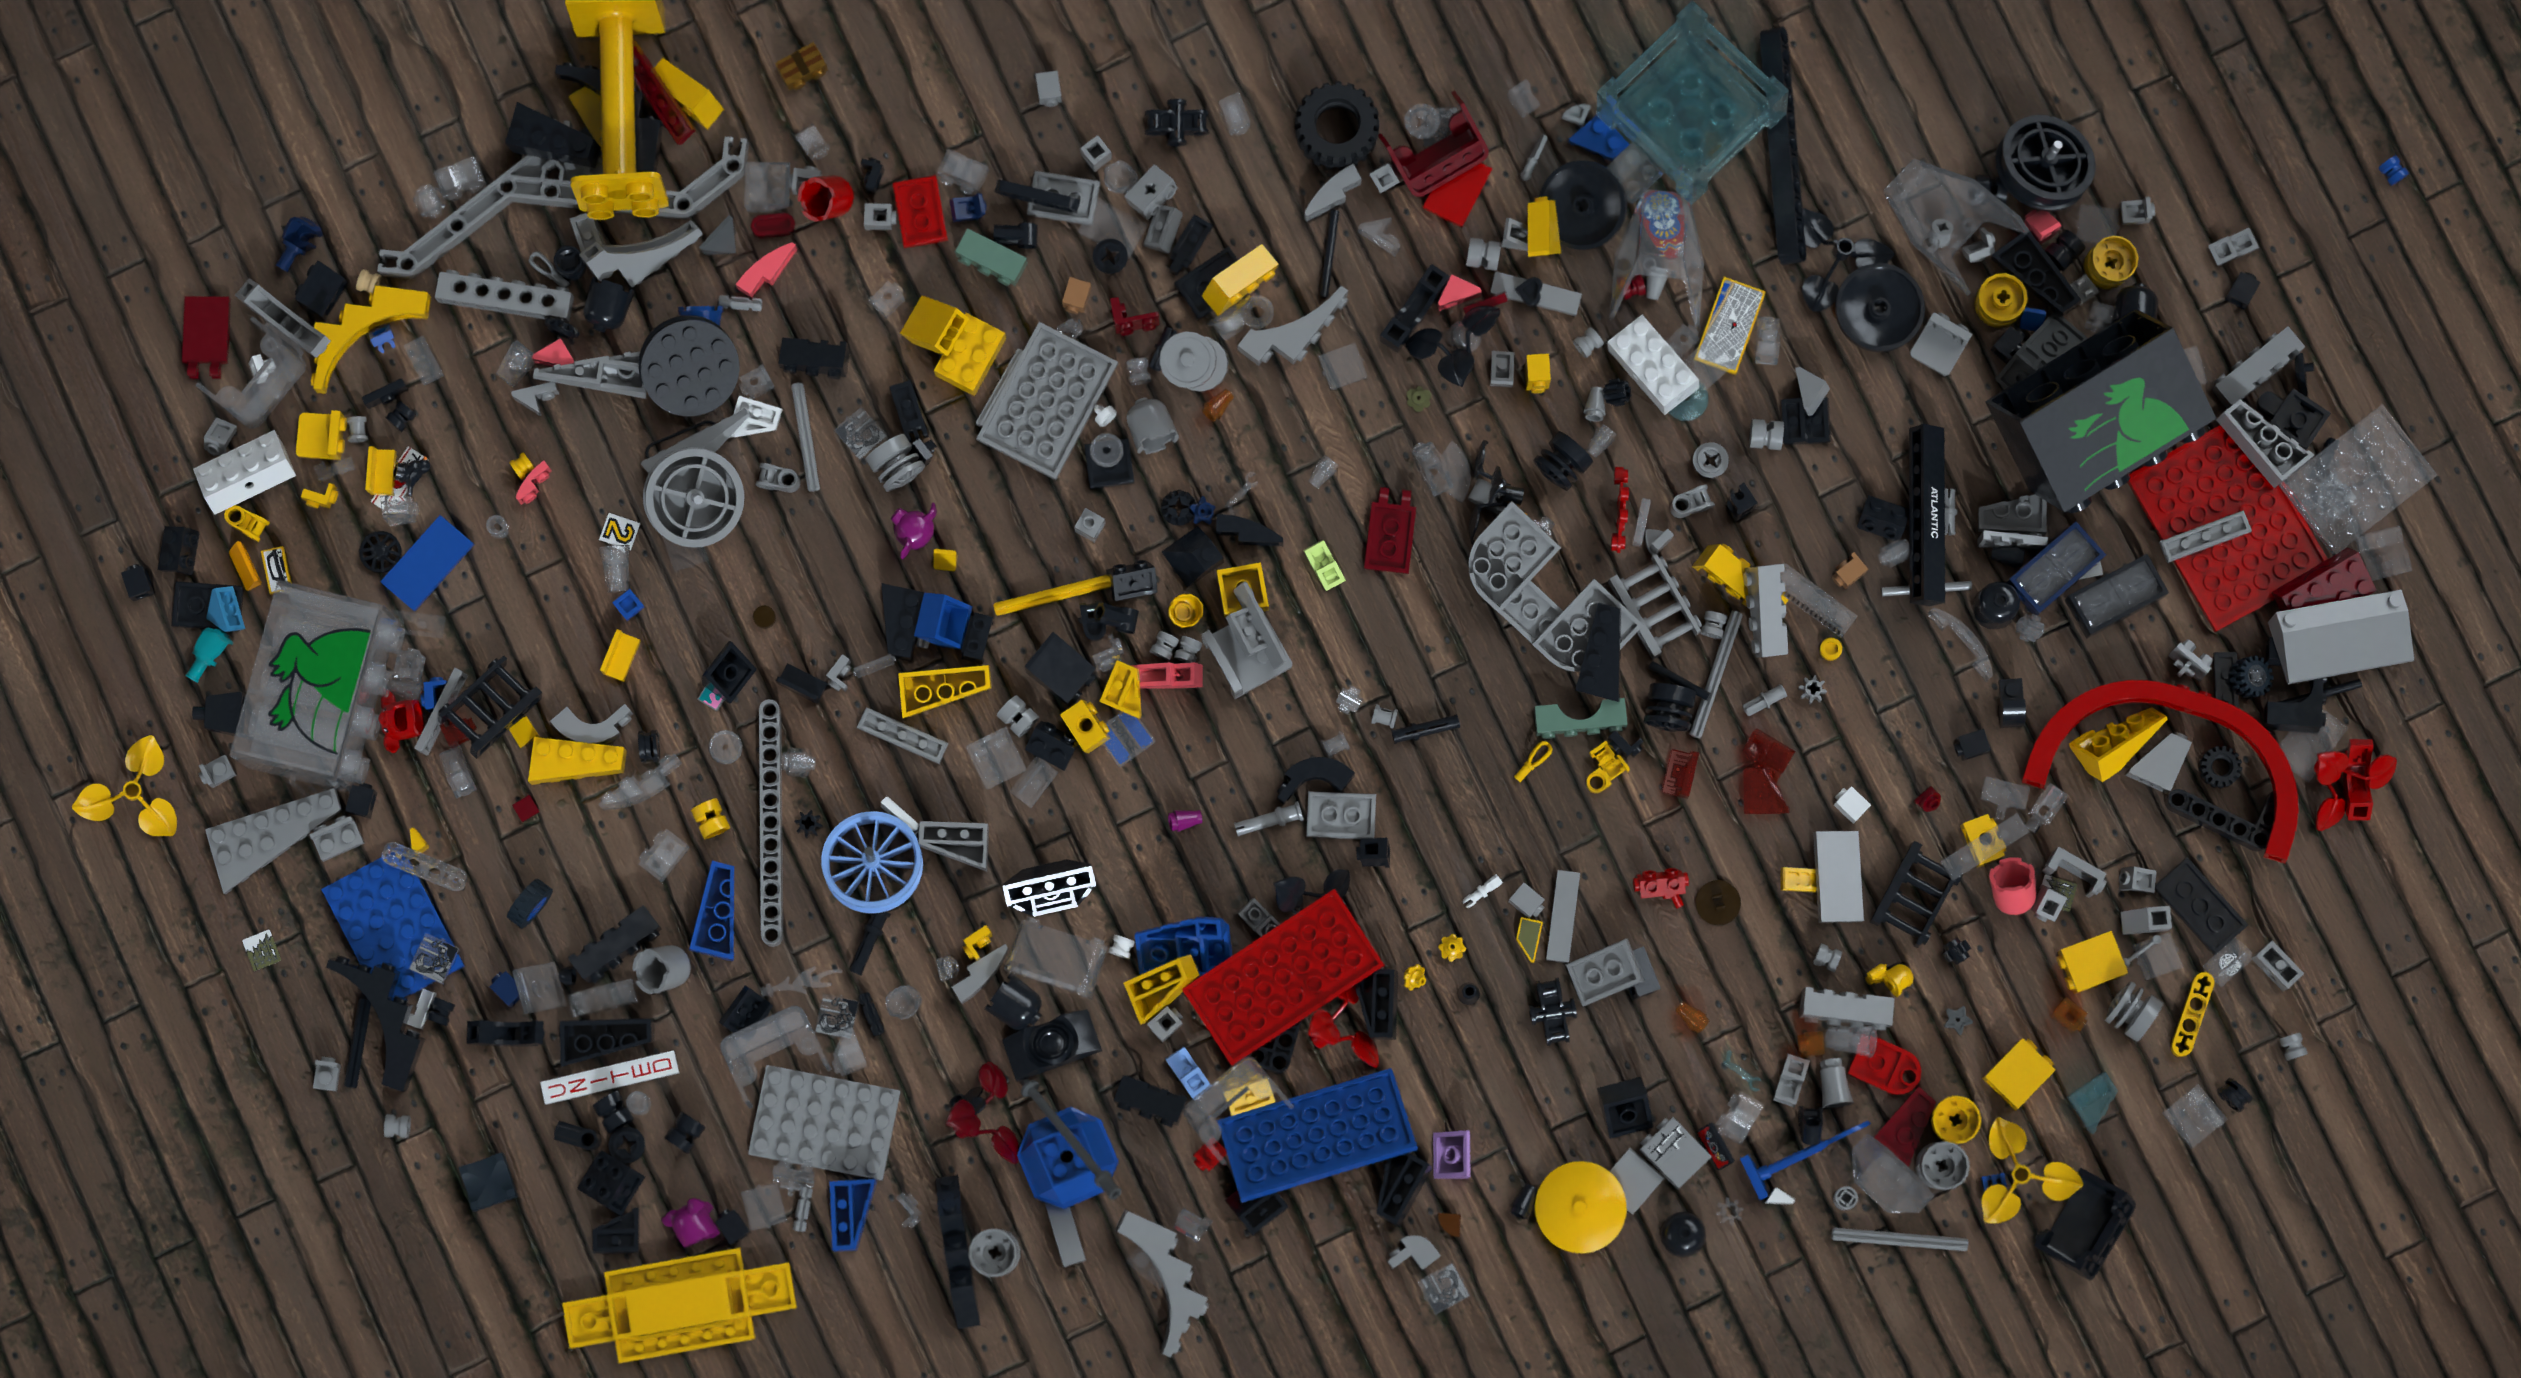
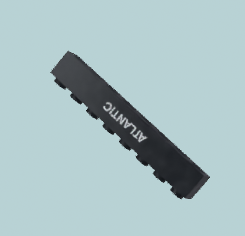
(1927, 515)

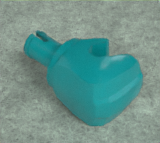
(207, 648)

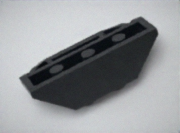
(1049, 887)

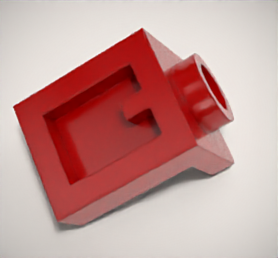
(1206, 1159)

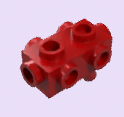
(1665, 884)

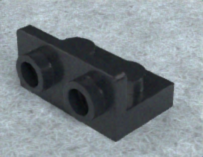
(1132, 580)

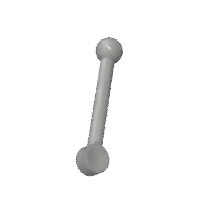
(2155, 940)

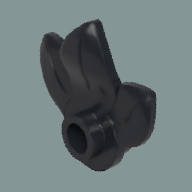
(972, 1097)

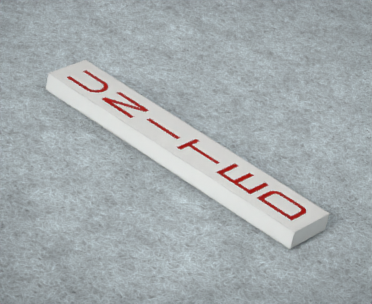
(609, 1077)

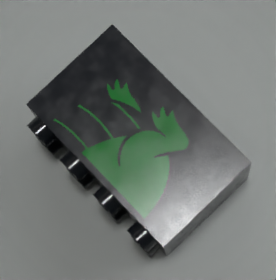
(2102, 411)

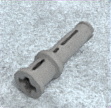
(1279, 816)

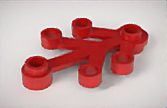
(1617, 540)

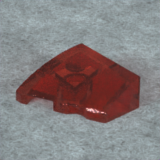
(1768, 752)
(1762, 792)

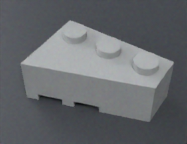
(957, 841)

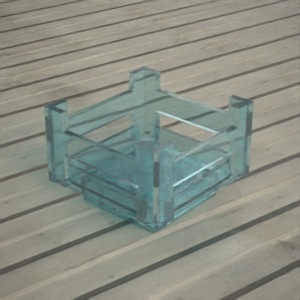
(1692, 104)

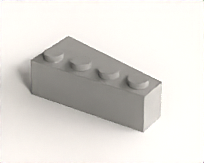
(2258, 367)
(2263, 443)
(1766, 610)
(1846, 1008)

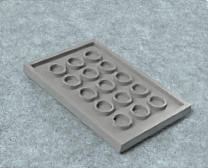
(1047, 401)
(824, 1122)

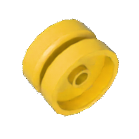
(1988, 298)

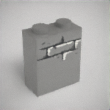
(1674, 1152)

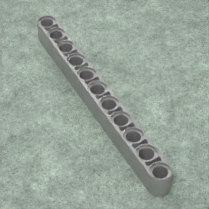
(766, 812)

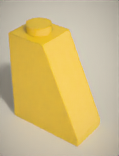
(1543, 228)

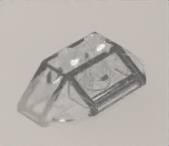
(1887, 1178)

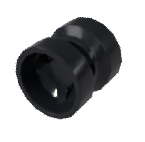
(397, 420)
(440, 1011)

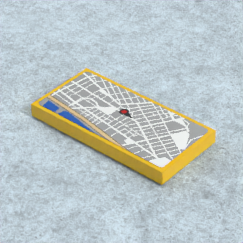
(1733, 319)

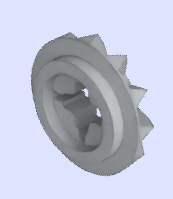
(1710, 449)

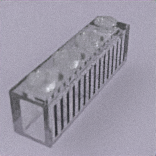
(1816, 602)

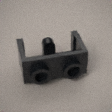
(976, 637)

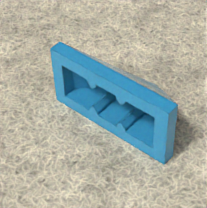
(224, 610)

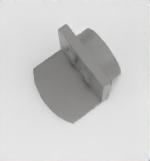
(1241, 671)

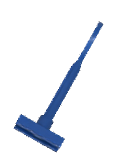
(1758, 1175)

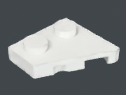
(761, 419)

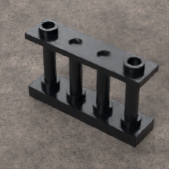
(496, 728)
(1894, 895)

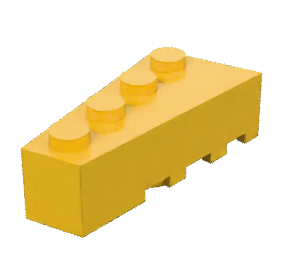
(1726, 570)
(934, 688)

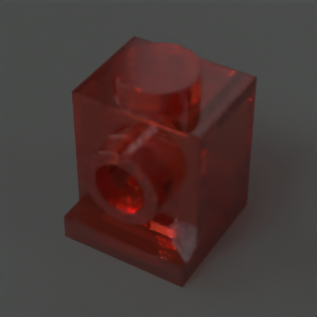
(453, 735)

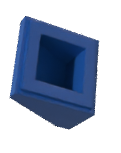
(2031, 319)

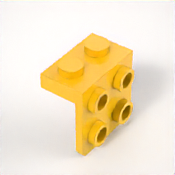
(321, 435)

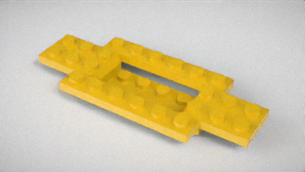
(676, 1297)

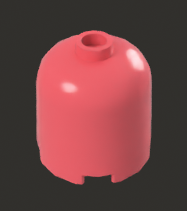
(2013, 886)

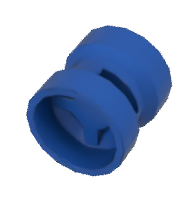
(2393, 170)

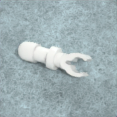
(1482, 891)

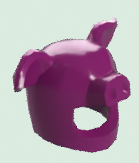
(913, 528)
(692, 1222)

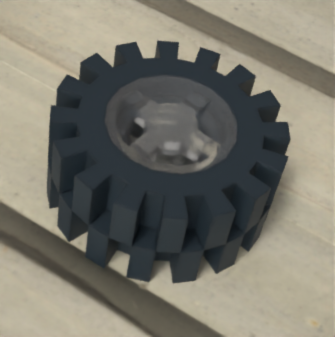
(2251, 677)

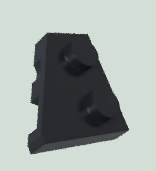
(618, 1235)

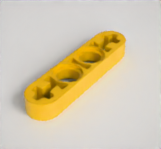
(2195, 1015)

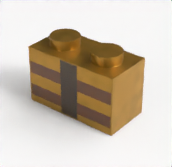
(801, 67)

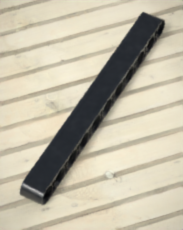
(1784, 153)

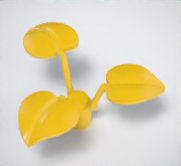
(155, 820)
(1997, 1201)

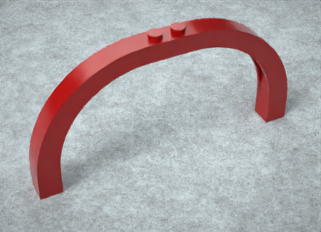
(2193, 703)

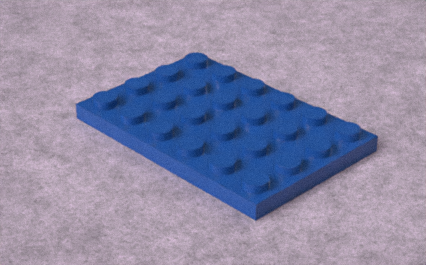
(386, 919)

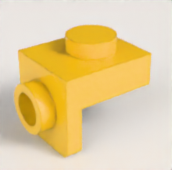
(316, 499)

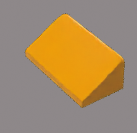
(244, 566)

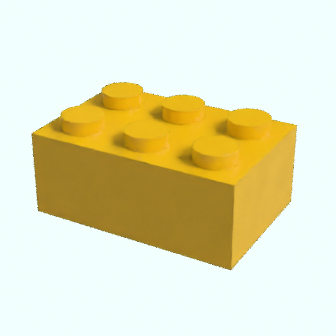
(971, 355)

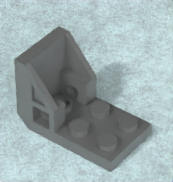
(2046, 344)

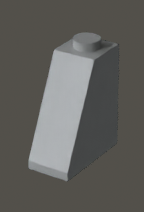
(2162, 763)

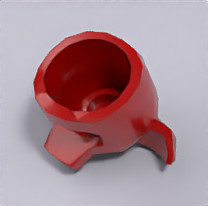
(400, 721)

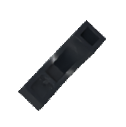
(1315, 768)
(505, 1033)

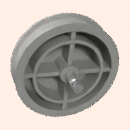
(693, 497)

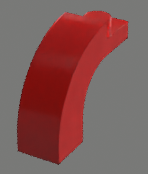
(2356, 790)

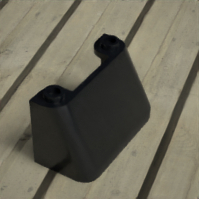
(2087, 1226)

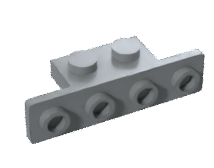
(1253, 629)

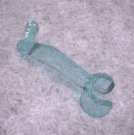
(1740, 1071)

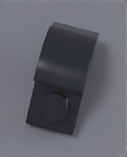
(2012, 703)

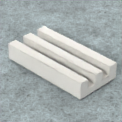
(893, 809)

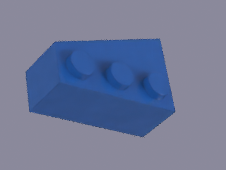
(849, 1212)

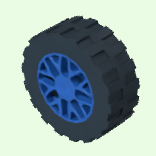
(529, 903)

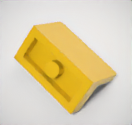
(380, 471)
(620, 656)

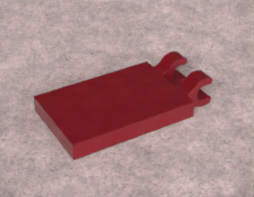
(206, 334)
(1390, 534)

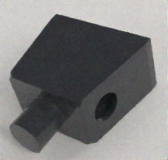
(221, 712)

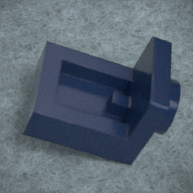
(967, 208)

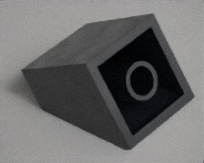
(1061, 670)

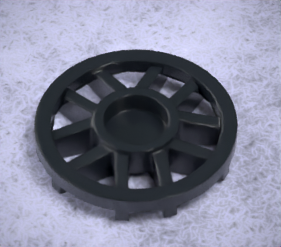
(380, 551)

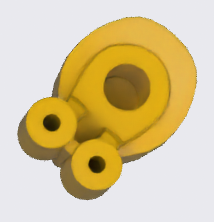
(1895, 978)

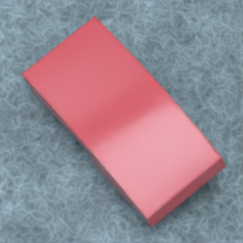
(527, 490)

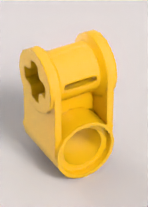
(249, 524)

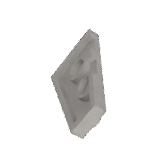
(2011, 539)

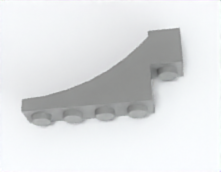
(639, 259)
(282, 318)
(1292, 338)

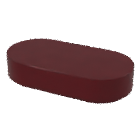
(773, 225)

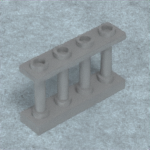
(1651, 643)

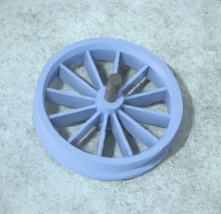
(872, 862)

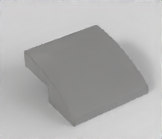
(1636, 1178)

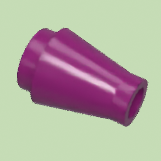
(1182, 819)

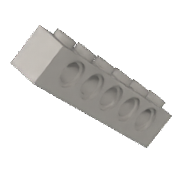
(449, 281)

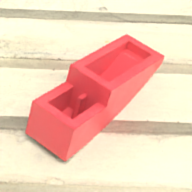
(766, 269)
(1170, 675)

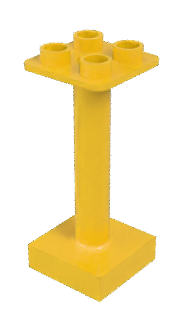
(619, 184)

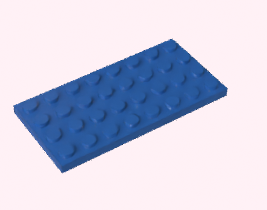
(1317, 1137)

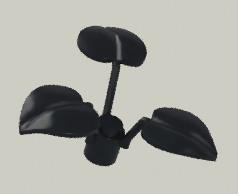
(1818, 228)
(1460, 363)
(1498, 484)
(1291, 889)

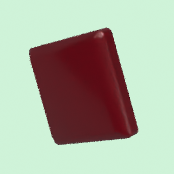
(525, 808)

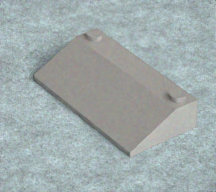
(2343, 636)

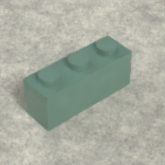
(991, 258)

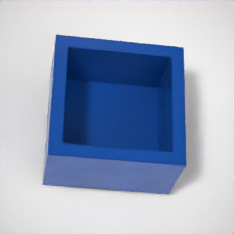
(943, 620)

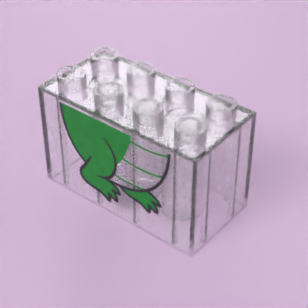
(317, 687)

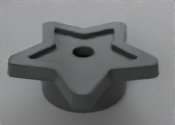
(1952, 1023)

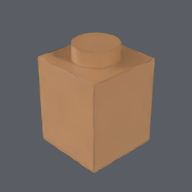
(1076, 296)

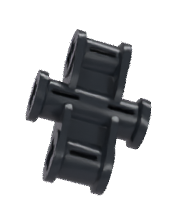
(1168, 122)
(1553, 1020)

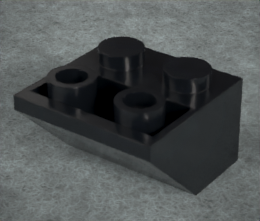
(320, 290)
(1257, 1212)

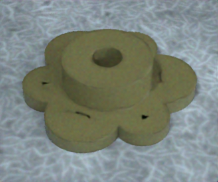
(1418, 405)

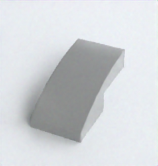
(2233, 246)
(1791, 1080)

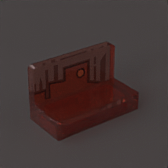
(1680, 773)

